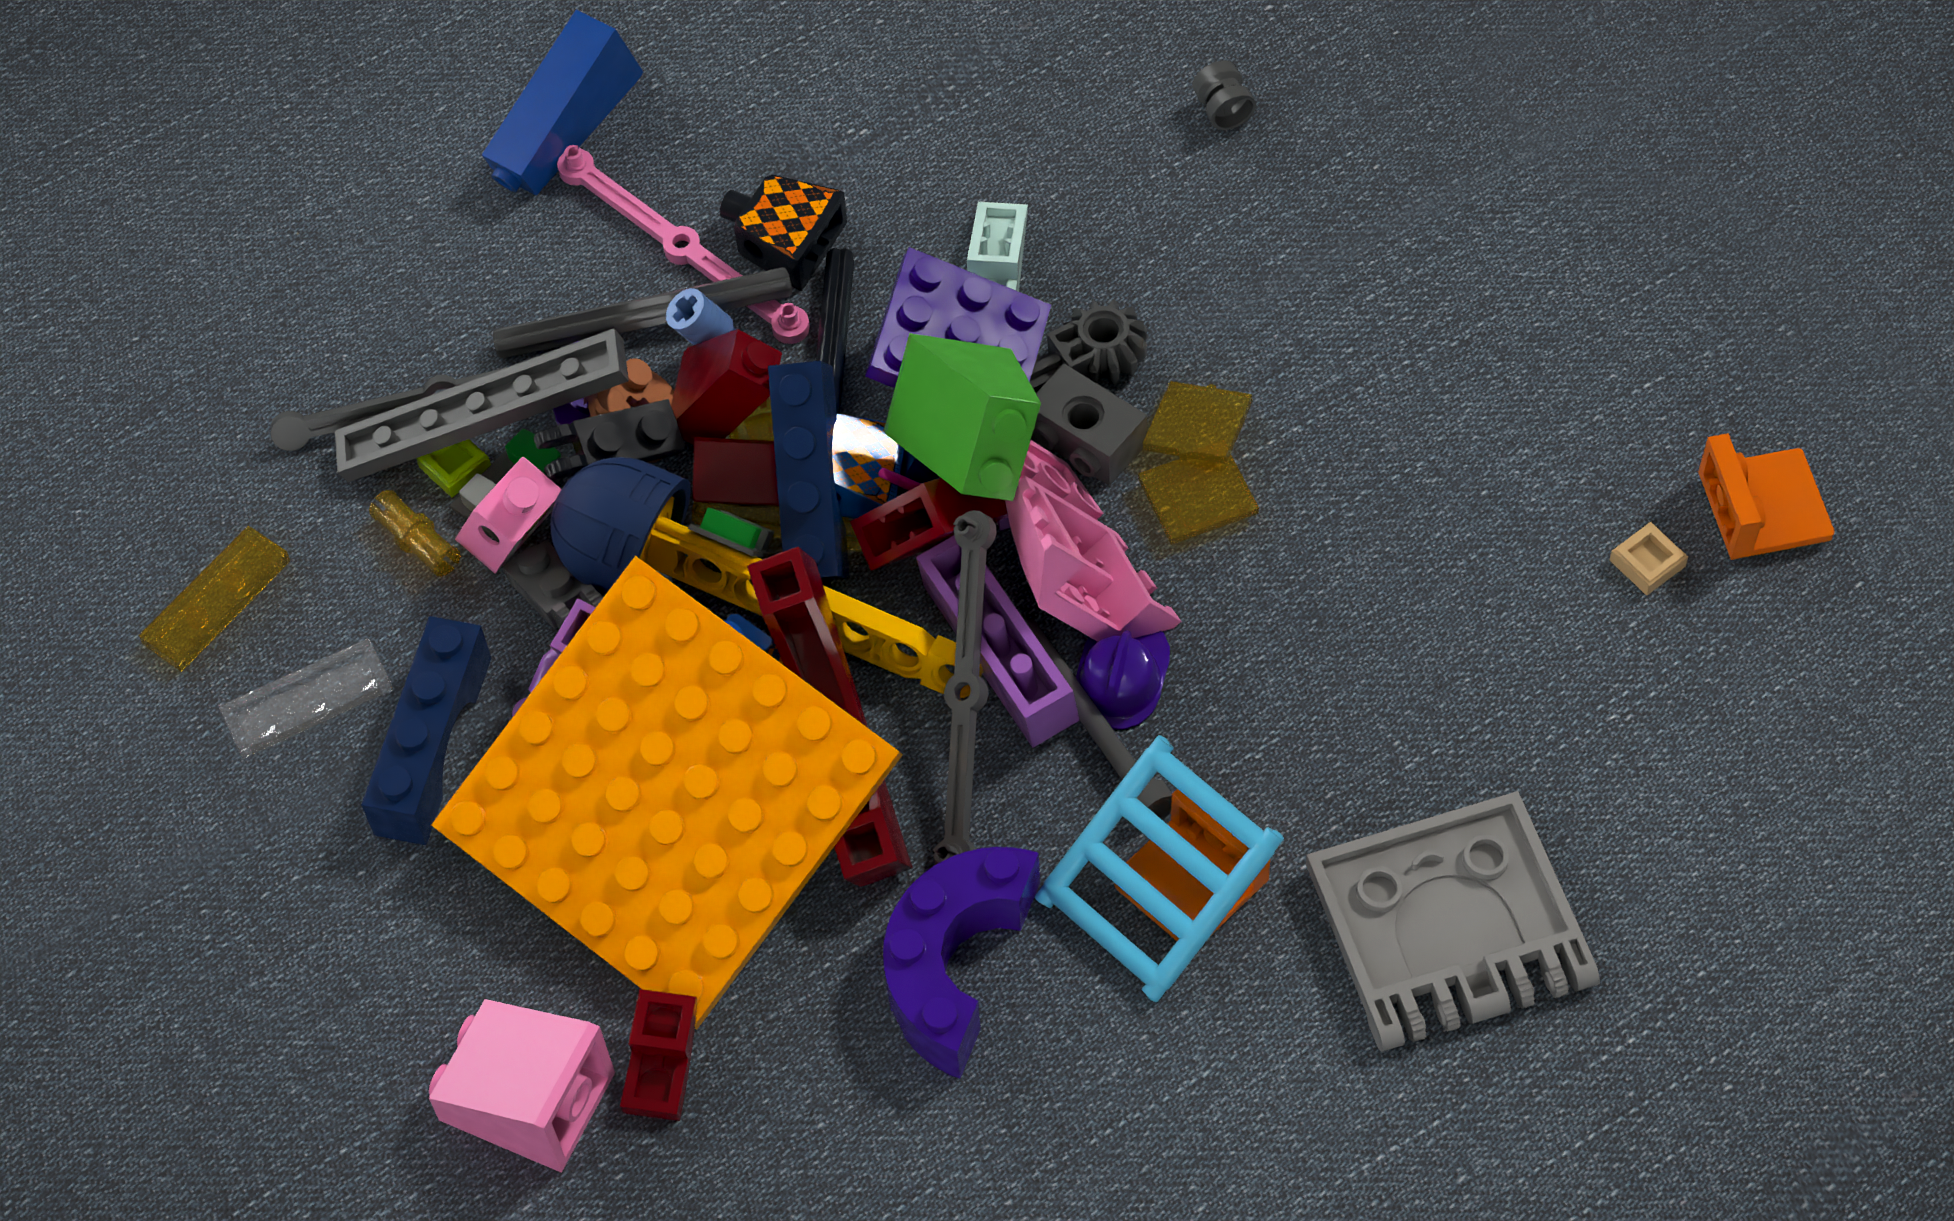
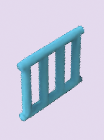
(1226, 888)

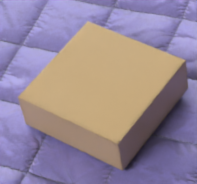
(1648, 558)

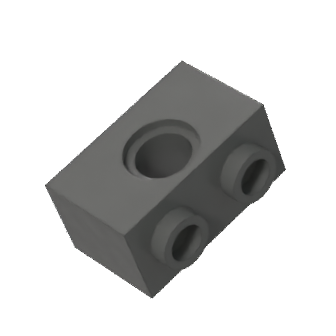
(1114, 425)

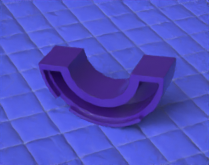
(932, 918)

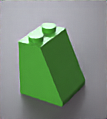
(964, 413)

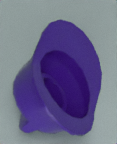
(1125, 676)

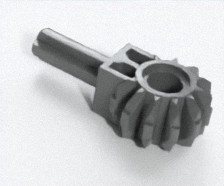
(1080, 347)

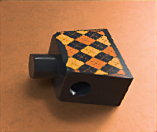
(786, 225)

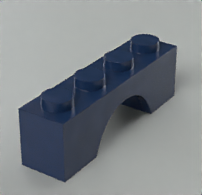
(803, 443)
(409, 769)

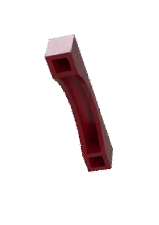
(810, 647)

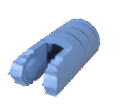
(697, 317)

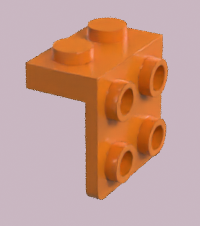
(1177, 882)

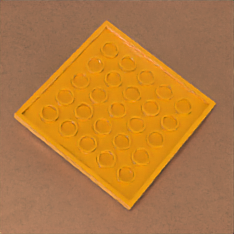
(666, 790)

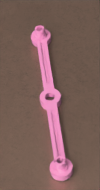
(577, 168)

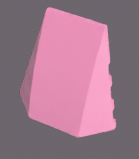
(1074, 559)

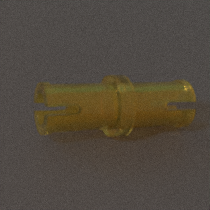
(414, 533)

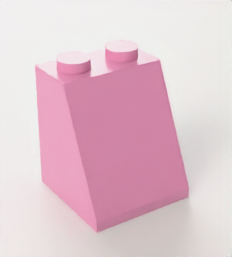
(524, 1081)

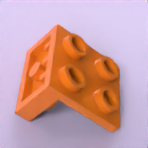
(1763, 499)

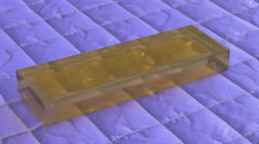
(214, 598)

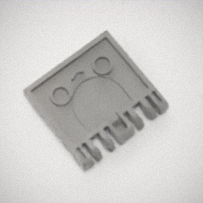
(1448, 909)

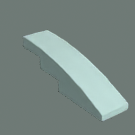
(998, 242)

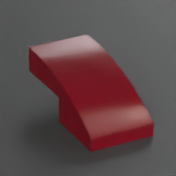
(659, 1055)

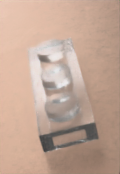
(305, 698)

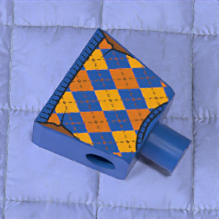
(858, 455)

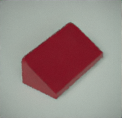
(734, 471)

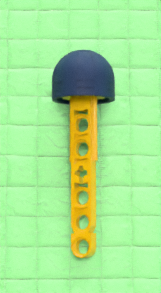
(639, 510)

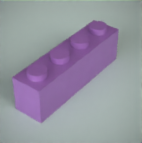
(1009, 653)

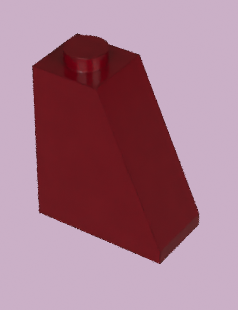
(721, 384)
(917, 521)

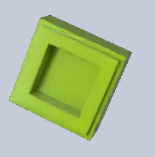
(454, 465)

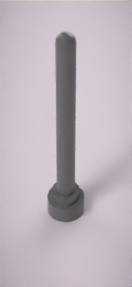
(1156, 793)

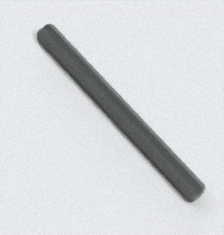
(636, 313)

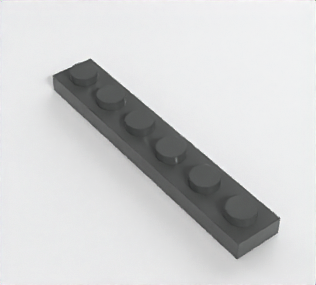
(481, 405)

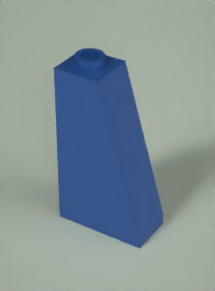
(562, 103)

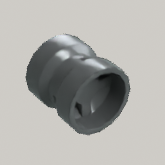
(1226, 98)

